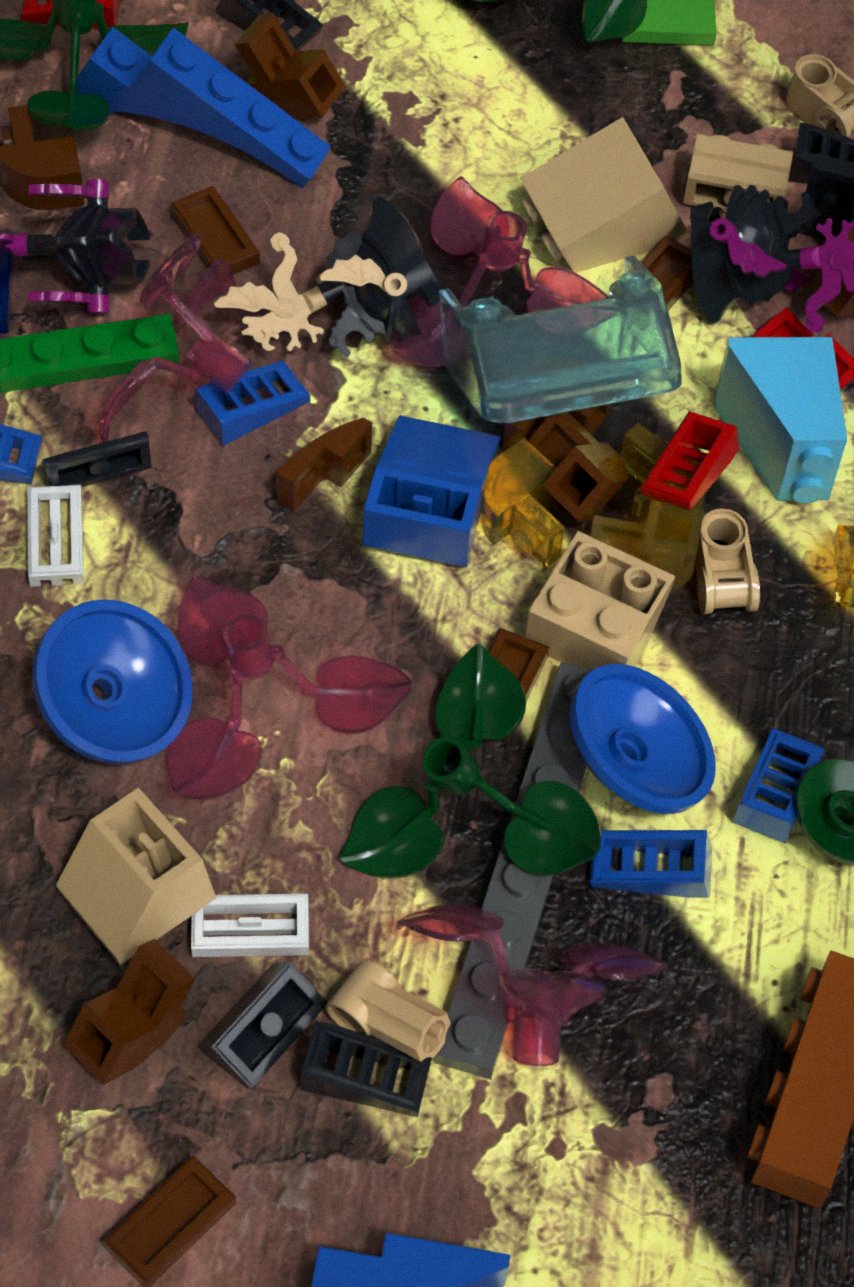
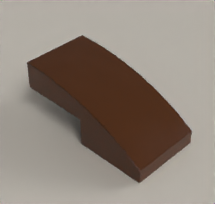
(329, 456)

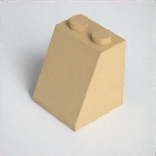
(601, 201)

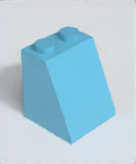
(785, 411)

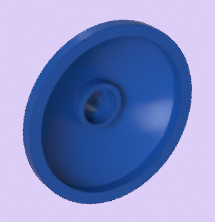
(133, 663)
(642, 739)

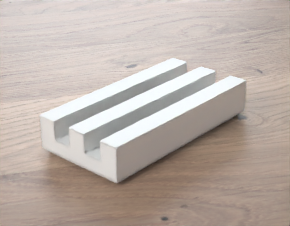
(57, 570)
(252, 945)

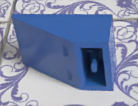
(428, 491)

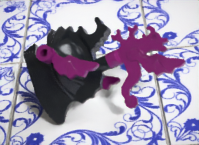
(86, 245)
(750, 255)

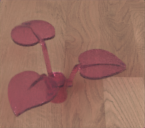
(469, 223)
(211, 354)
(227, 622)
(545, 996)

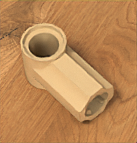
(378, 1006)

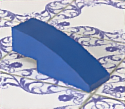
(411, 1264)

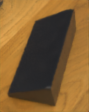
(99, 462)
(263, 1023)

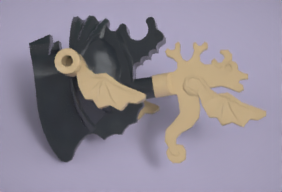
(365, 268)

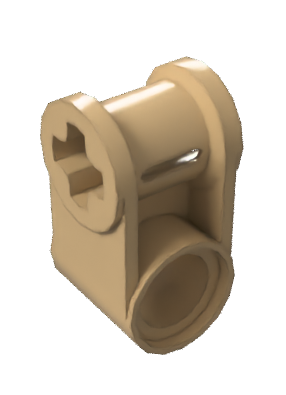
(822, 94)
(725, 572)

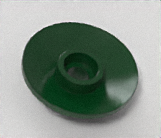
(819, 798)

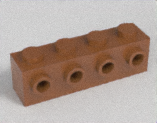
(816, 1095)

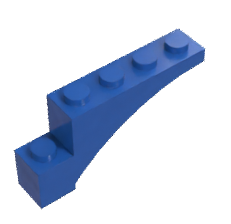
(200, 93)

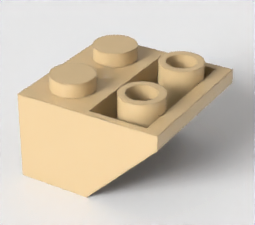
(598, 605)
(133, 876)

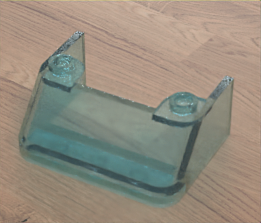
(565, 354)

